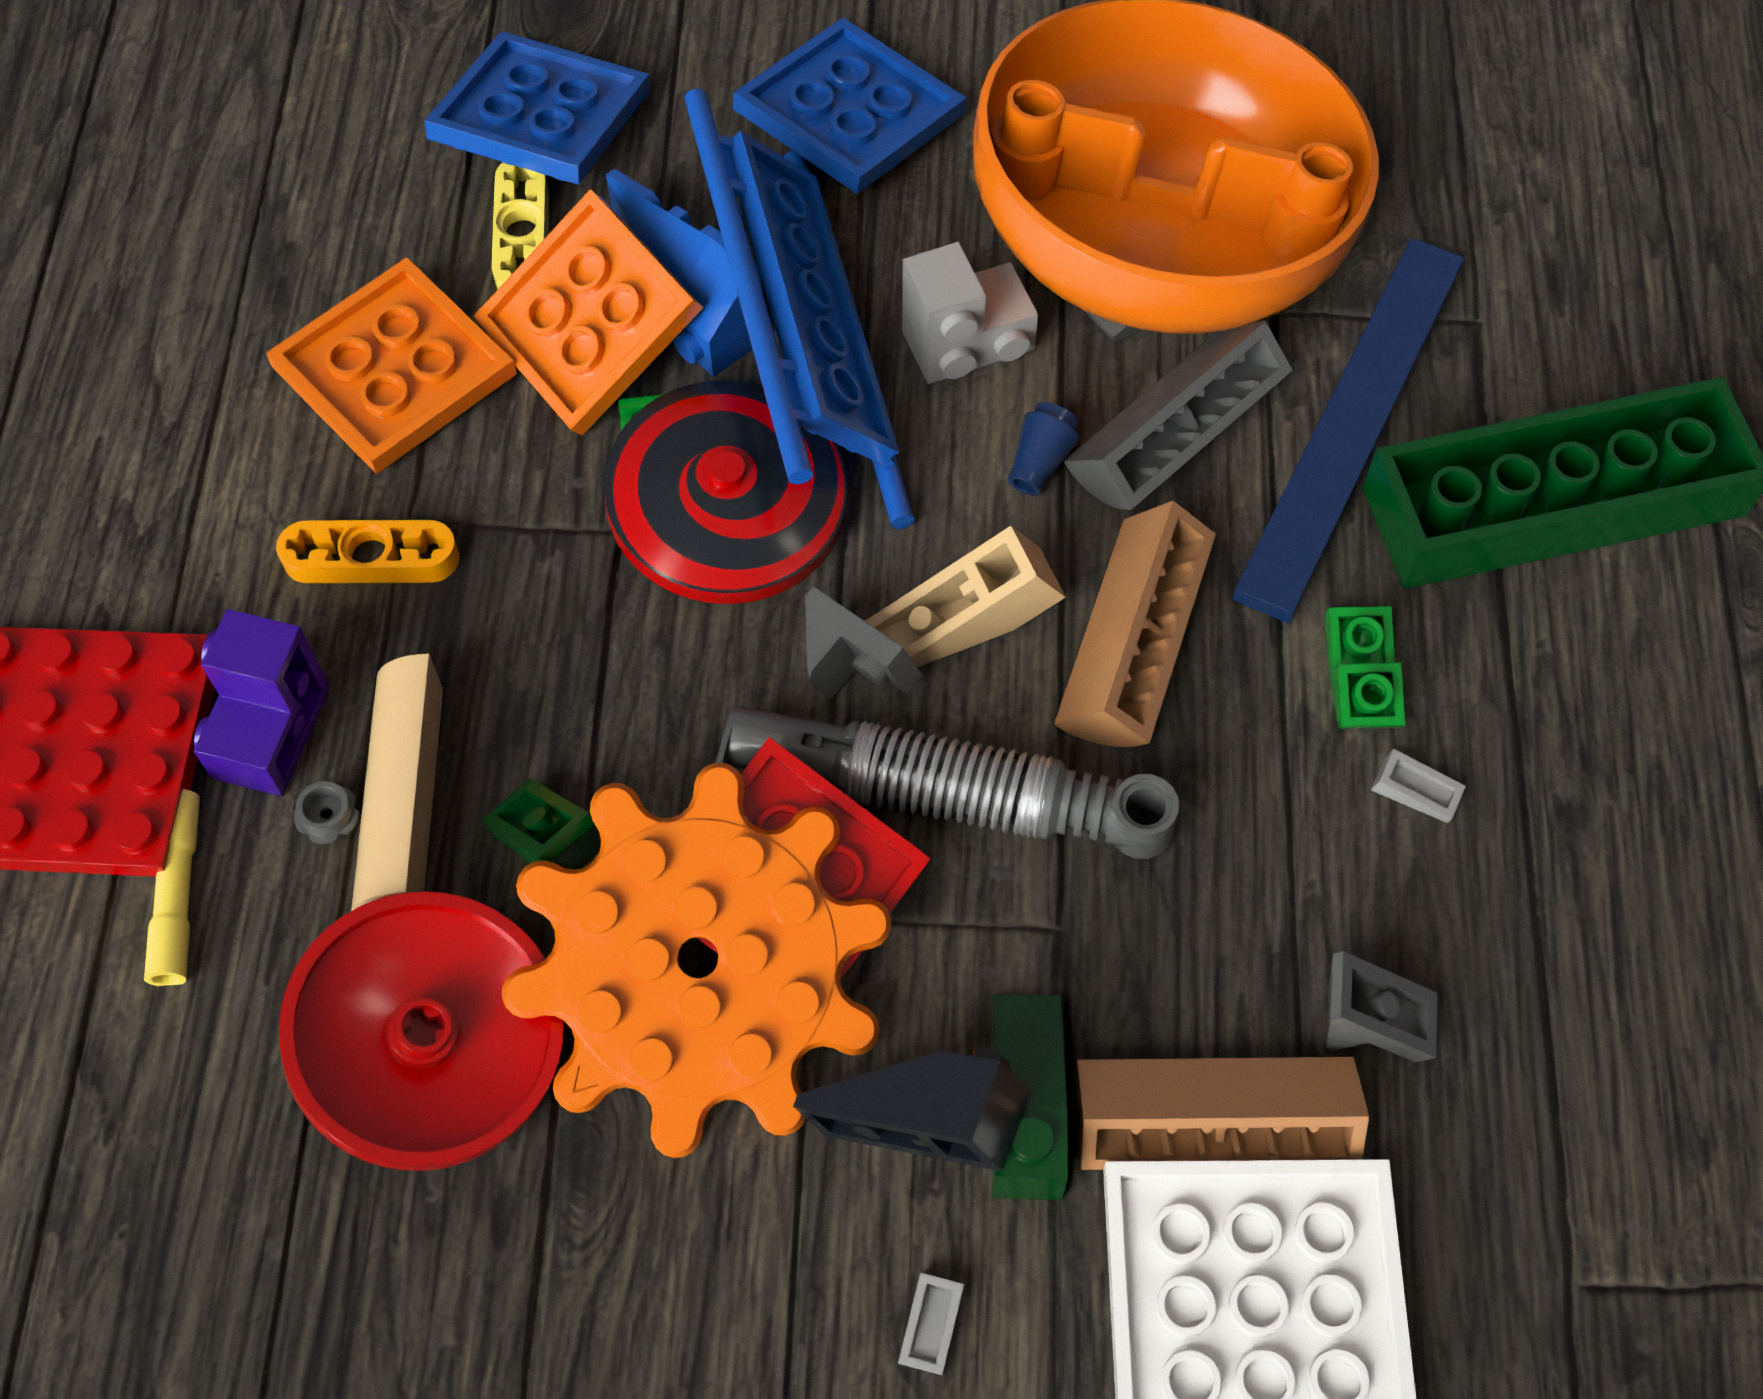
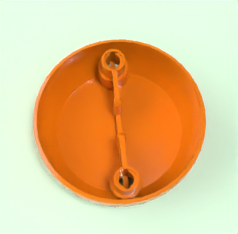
(1172, 163)

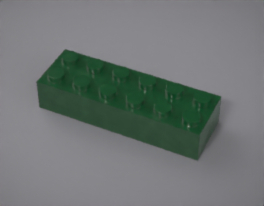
(1564, 482)

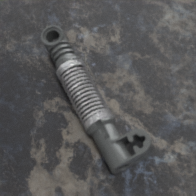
(962, 781)

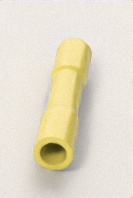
(169, 926)

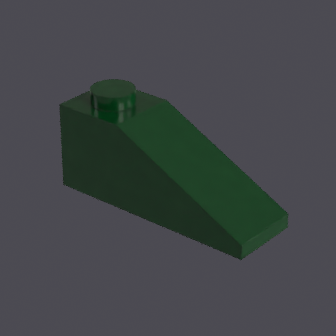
(1031, 1039)

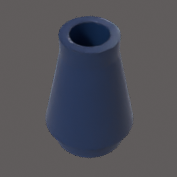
(1044, 443)

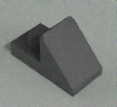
(845, 643)
(1380, 1010)

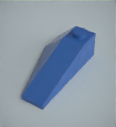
(699, 262)

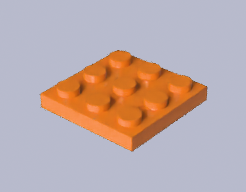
(587, 312)
(391, 364)

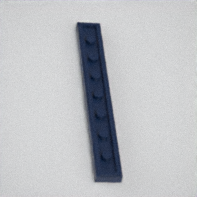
(1347, 432)

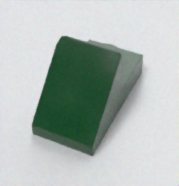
(544, 827)

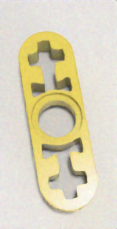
(509, 210)

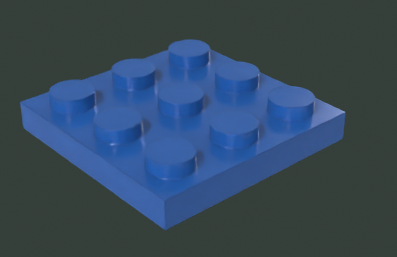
(849, 104)
(538, 107)

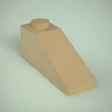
(972, 599)

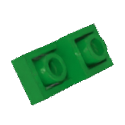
(1363, 667)

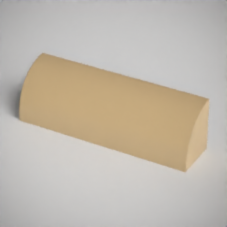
(399, 780)

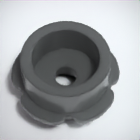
(323, 797)

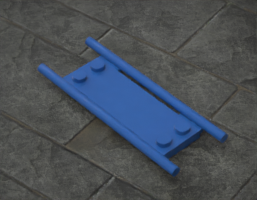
(826, 366)

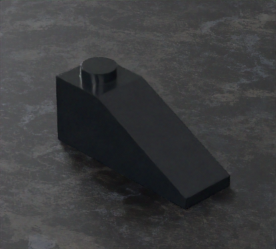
(926, 1106)

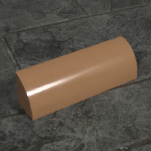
(1136, 628)
(1219, 1110)

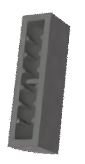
(1179, 415)

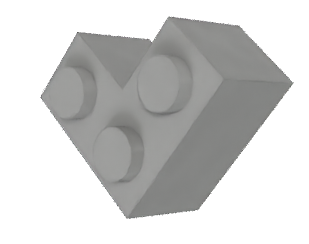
(963, 317)

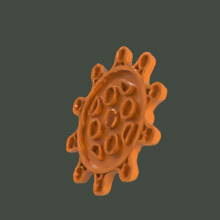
(679, 1035)

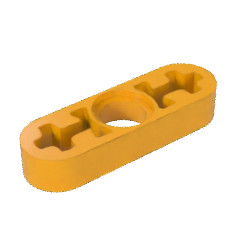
(349, 534)

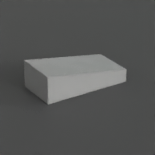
(1418, 786)
(931, 1323)

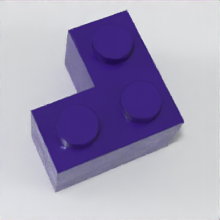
(265, 701)

